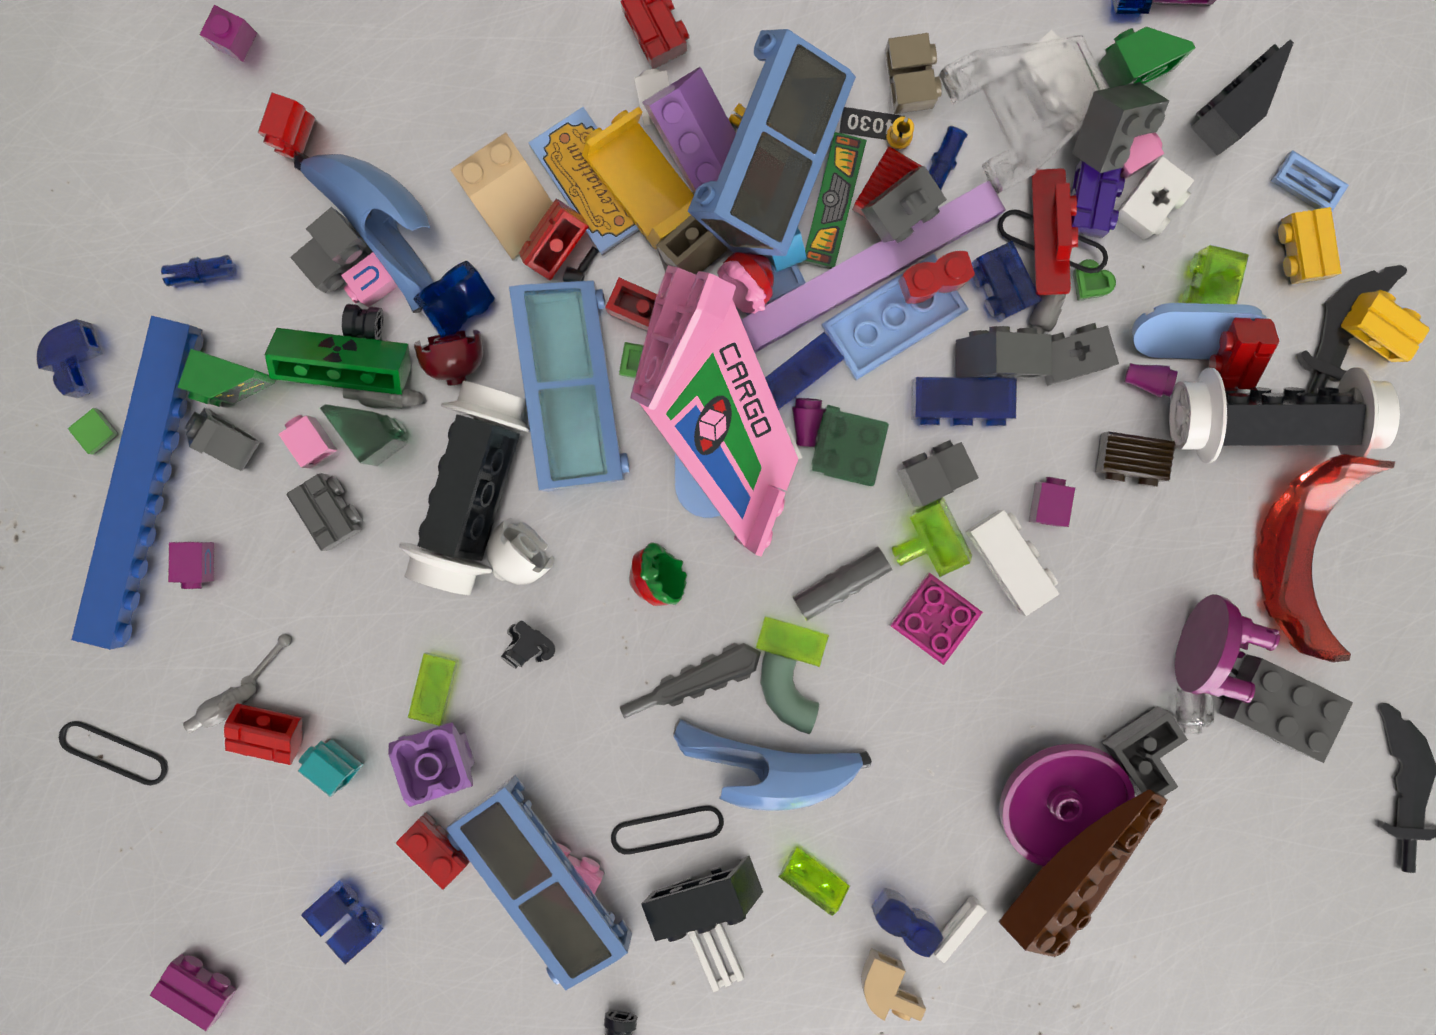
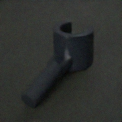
(572, 274)

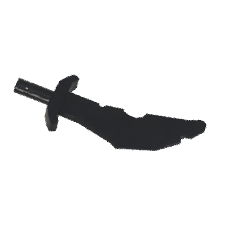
(1335, 338)
(1413, 782)

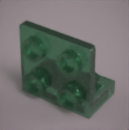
(849, 446)

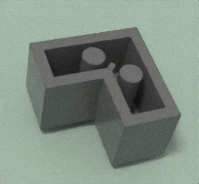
(1114, 121)
(331, 251)
(1004, 354)
(938, 474)
(1141, 747)

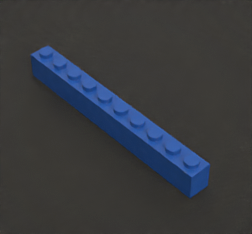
(136, 486)

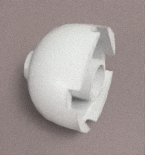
(517, 553)

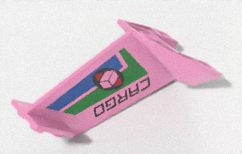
(715, 404)

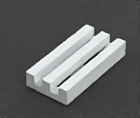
(959, 927)
(726, 979)

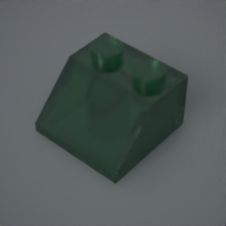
(367, 433)

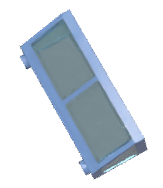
(567, 384)

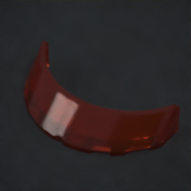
(1288, 547)

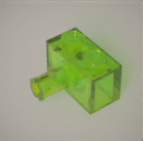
(1216, 276)
(937, 538)

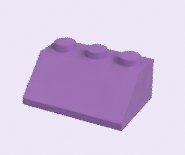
(692, 127)

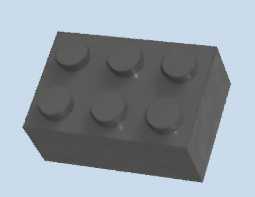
(1288, 709)

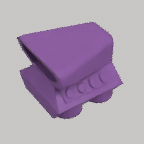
(431, 763)

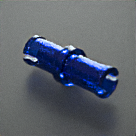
(945, 158)
(197, 270)

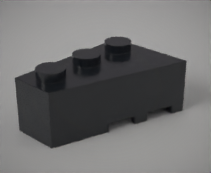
(703, 902)

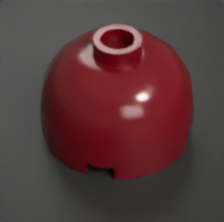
(450, 356)

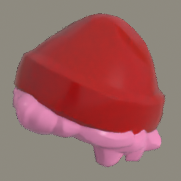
(752, 278)

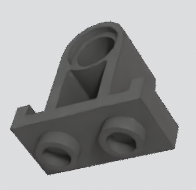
(220, 439)

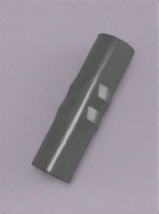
(842, 583)

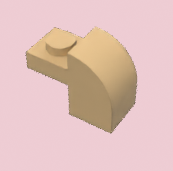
(881, 984)

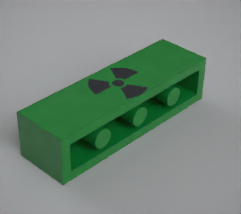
(338, 361)

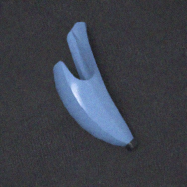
(362, 190)
(786, 778)

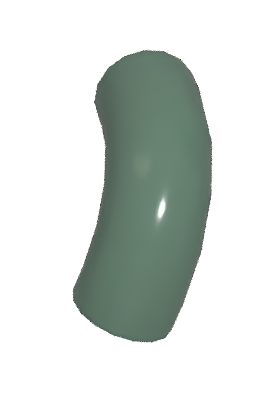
(783, 696)

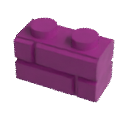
(193, 991)

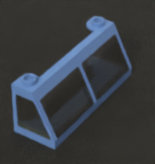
(776, 147)
(539, 886)

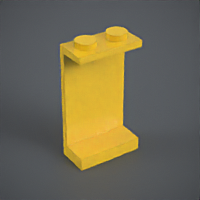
(638, 176)

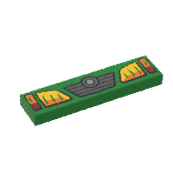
(834, 200)

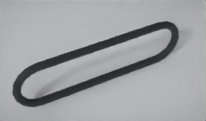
(1030, 246)
(108, 766)
(670, 843)

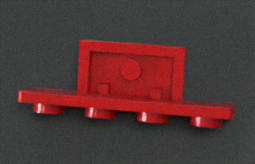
(1053, 231)

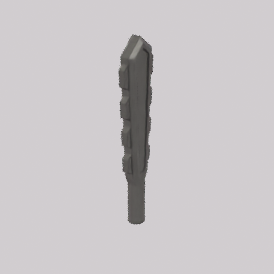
(714, 672)

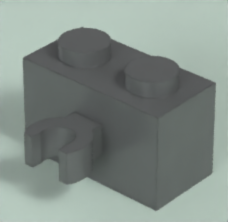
(904, 204)

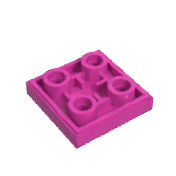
(936, 618)

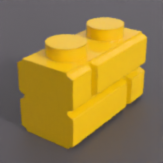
(1309, 246)
(1386, 326)

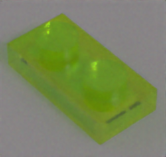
(792, 641)
(432, 688)
(814, 881)

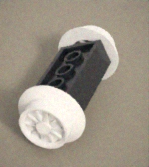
(1353, 416)
(467, 489)

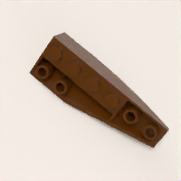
(1078, 877)

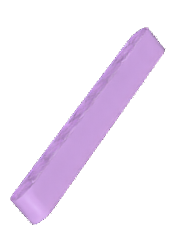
(871, 267)

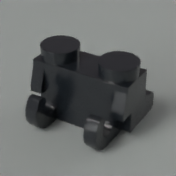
(525, 645)

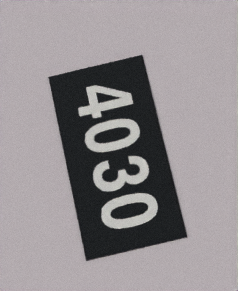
(867, 123)

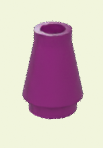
(1152, 378)
(807, 420)

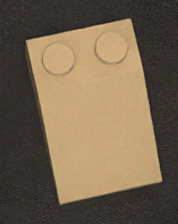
(504, 192)

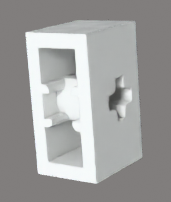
(1166, 183)

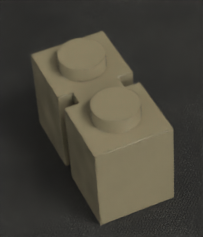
(910, 66)

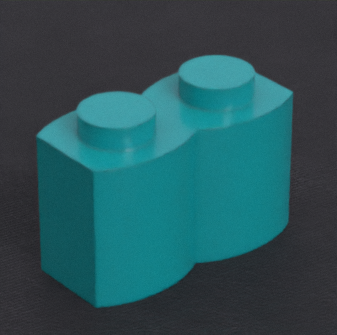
(329, 766)

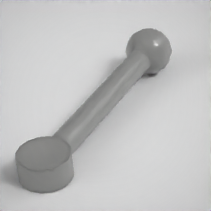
(283, 641)

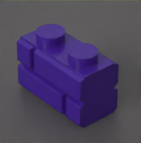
(1096, 199)

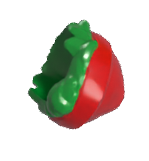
(657, 576)

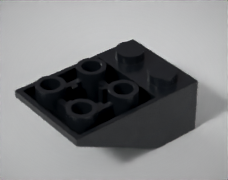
(1242, 101)

